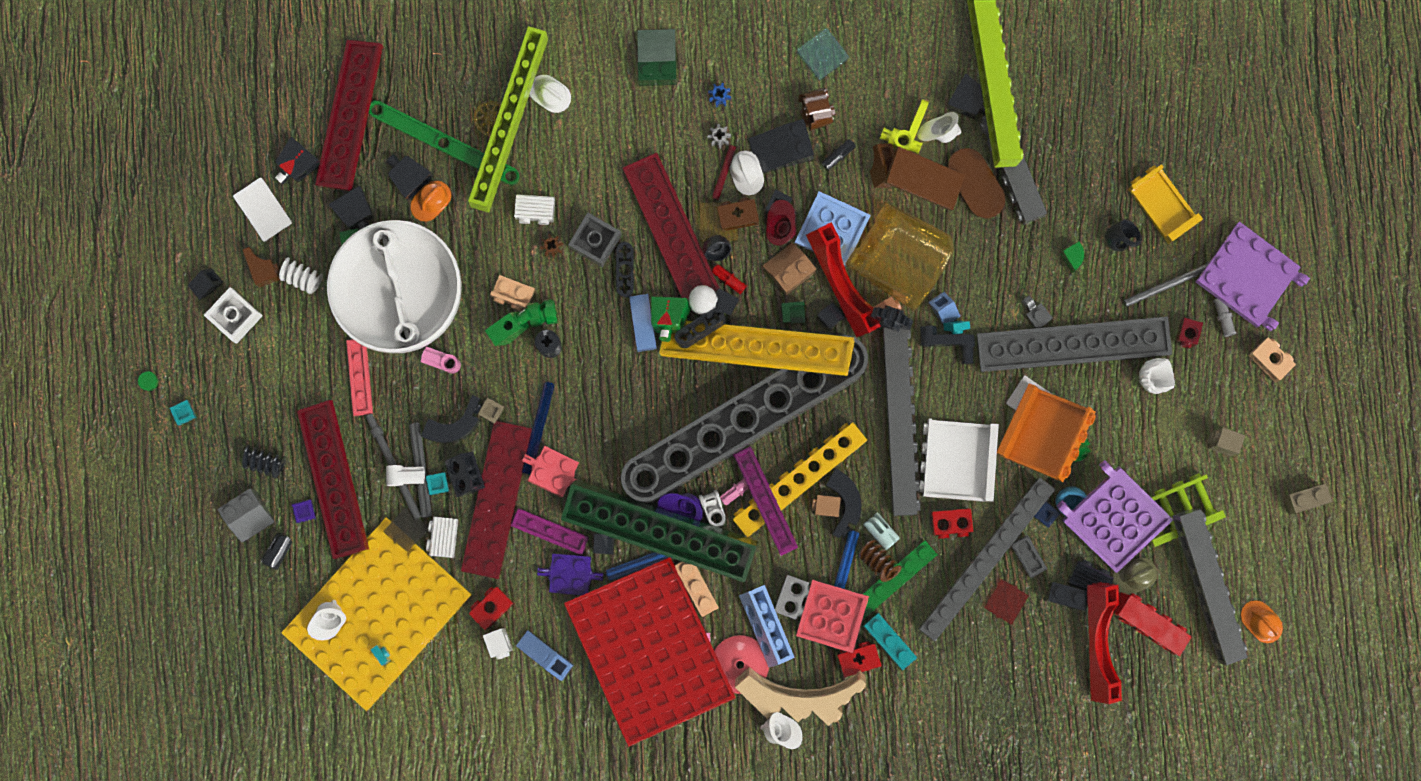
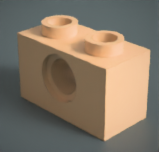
(1261, 354)

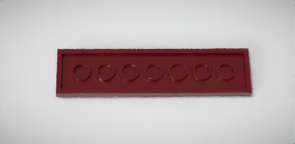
(349, 115)
(669, 225)
(333, 479)
(496, 501)

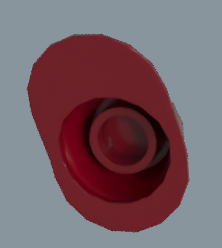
(781, 223)

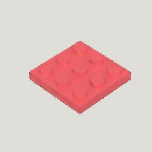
(832, 616)

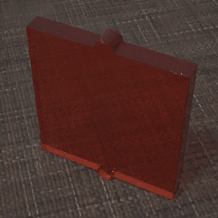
(1006, 601)

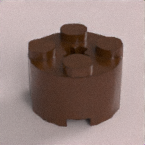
(816, 108)

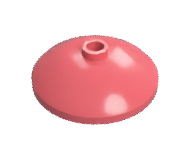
(740, 649)

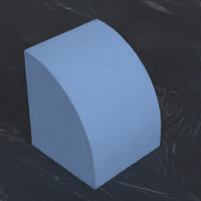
(944, 308)

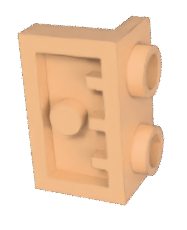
(512, 293)

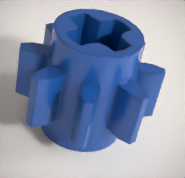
(721, 90)

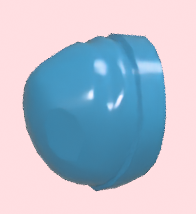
(1071, 496)

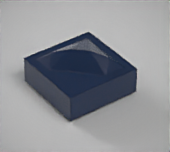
(1047, 514)

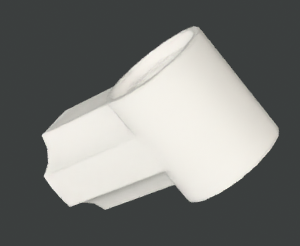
(400, 475)

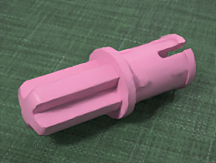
(734, 492)

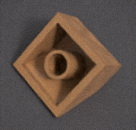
(789, 268)

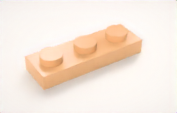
(696, 588)

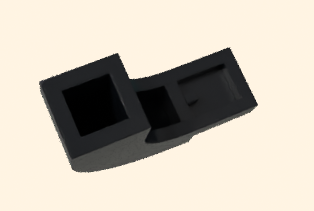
(457, 431)
(851, 498)

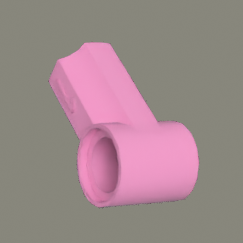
(439, 360)

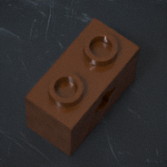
(729, 221)

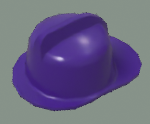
(684, 504)

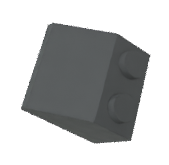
(246, 515)

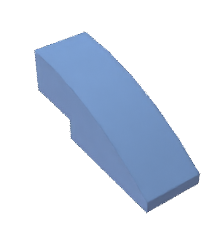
(642, 323)

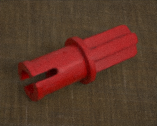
(729, 279)

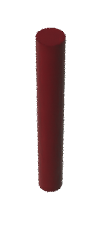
(723, 173)

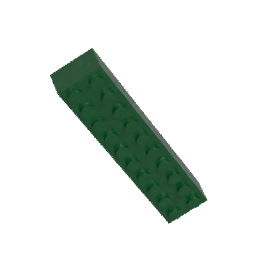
(659, 530)

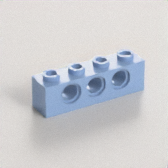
(766, 626)

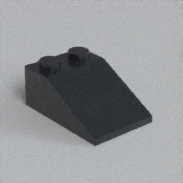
(782, 146)

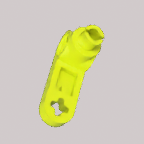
(893, 136)

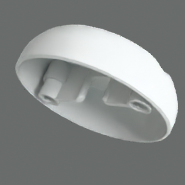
(394, 287)

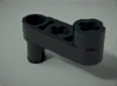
(929, 338)

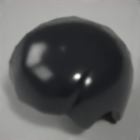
(717, 248)

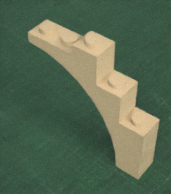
(798, 702)

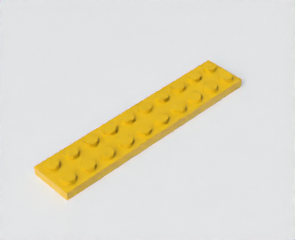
(767, 349)

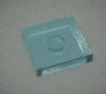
(823, 54)

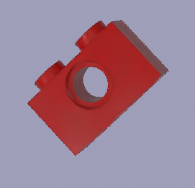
(502, 604)

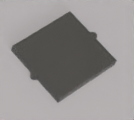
(406, 530)

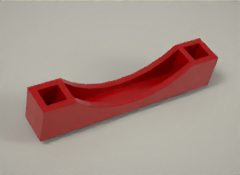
(827, 249)
(1104, 681)

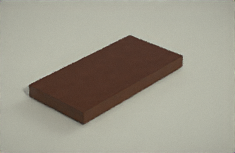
(924, 178)

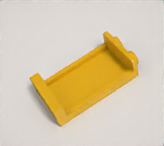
(1163, 204)

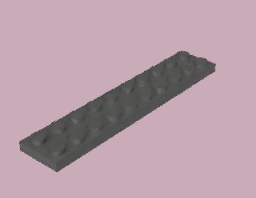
(1074, 344)

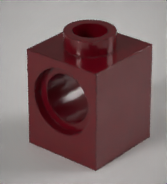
(1192, 325)

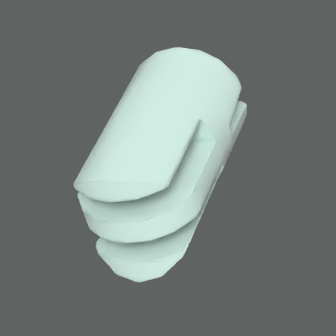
(881, 531)

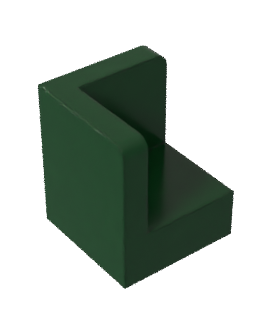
(793, 313)

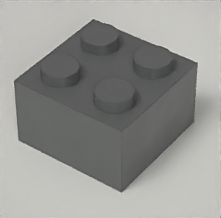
(595, 240)

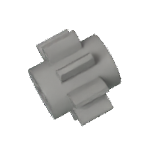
(714, 136)

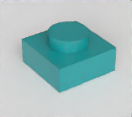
(956, 326)
(183, 412)
(437, 483)
(381, 654)

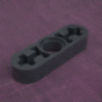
(619, 255)
(685, 331)

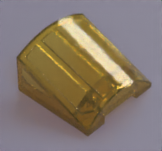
(902, 256)

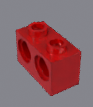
(951, 518)

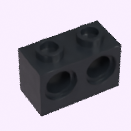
(464, 474)

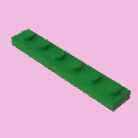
(910, 566)

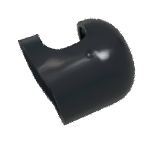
(1122, 232)

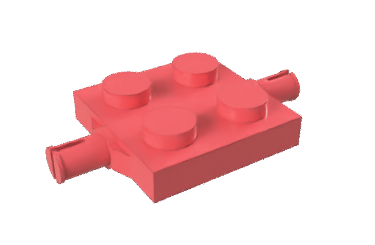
(551, 471)

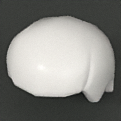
(702, 299)

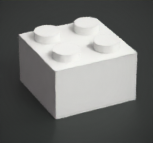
(233, 315)

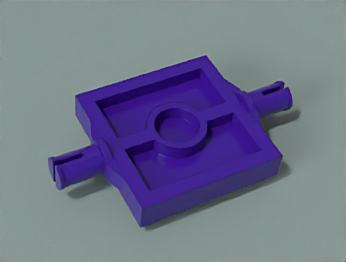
(570, 574)

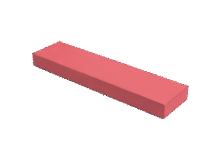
(359, 378)

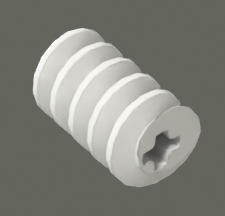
(299, 277)

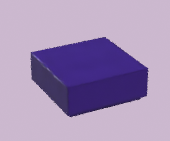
(304, 511)

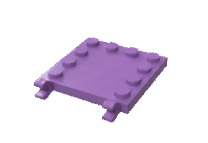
(1250, 276)
(1116, 518)

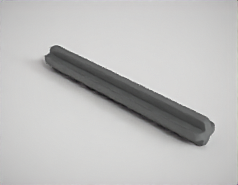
(419, 461)

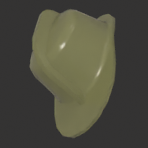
(1135, 576)

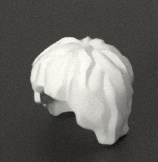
(1157, 376)

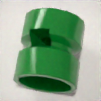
(542, 313)

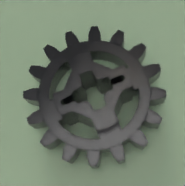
(892, 318)

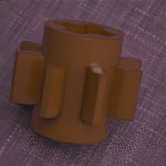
(550, 240)

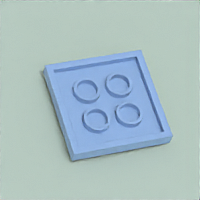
(847, 221)

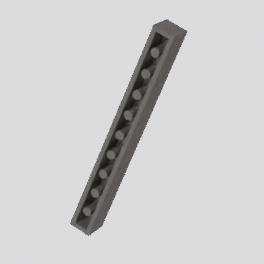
(900, 422)
(986, 559)

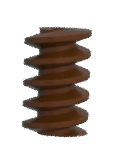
(878, 562)

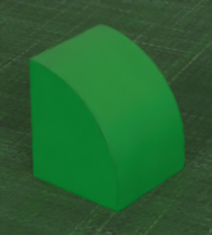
(1073, 256)

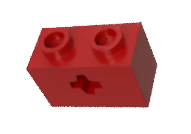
(870, 661)

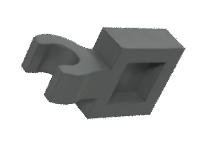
(1037, 314)

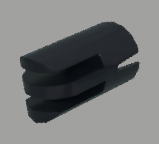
(276, 551)

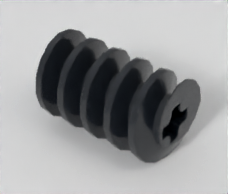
(554, 347)
(263, 463)

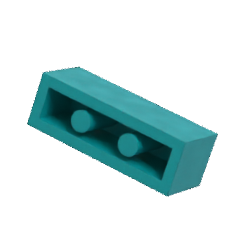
(890, 641)

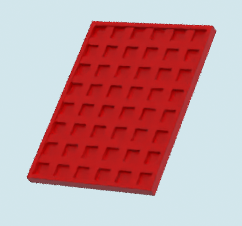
(649, 651)

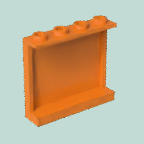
(1046, 433)

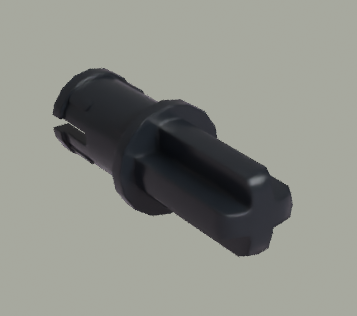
(838, 154)

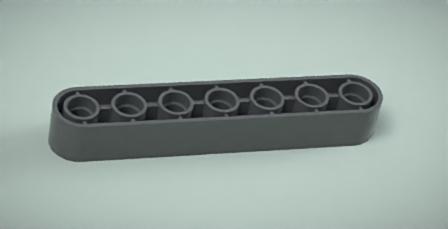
(732, 436)

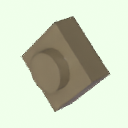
(491, 410)

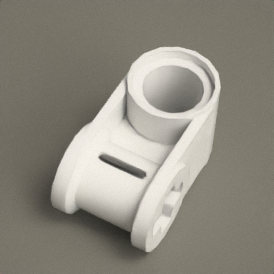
(712, 507)

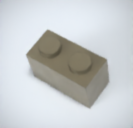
(1226, 442)
(1307, 498)

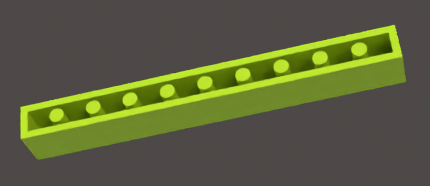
(995, 83)
(508, 119)

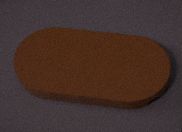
(980, 187)

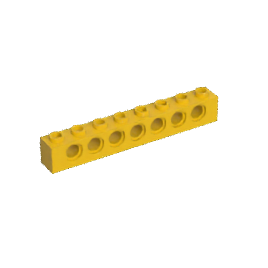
(847, 431)

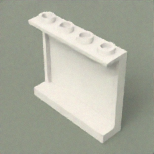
(959, 460)

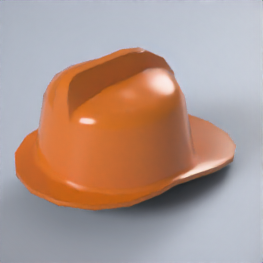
(430, 201)
(1261, 621)

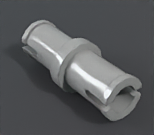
(1224, 317)

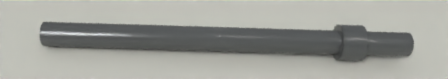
(1164, 286)
(377, 433)

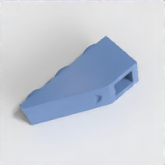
(545, 655)

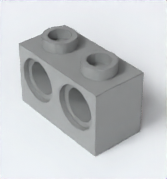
(787, 595)

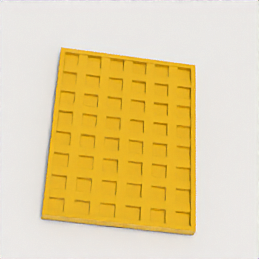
(387, 601)

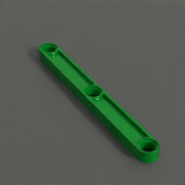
(432, 136)

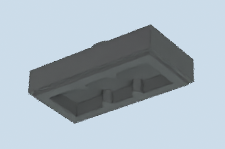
(1028, 556)

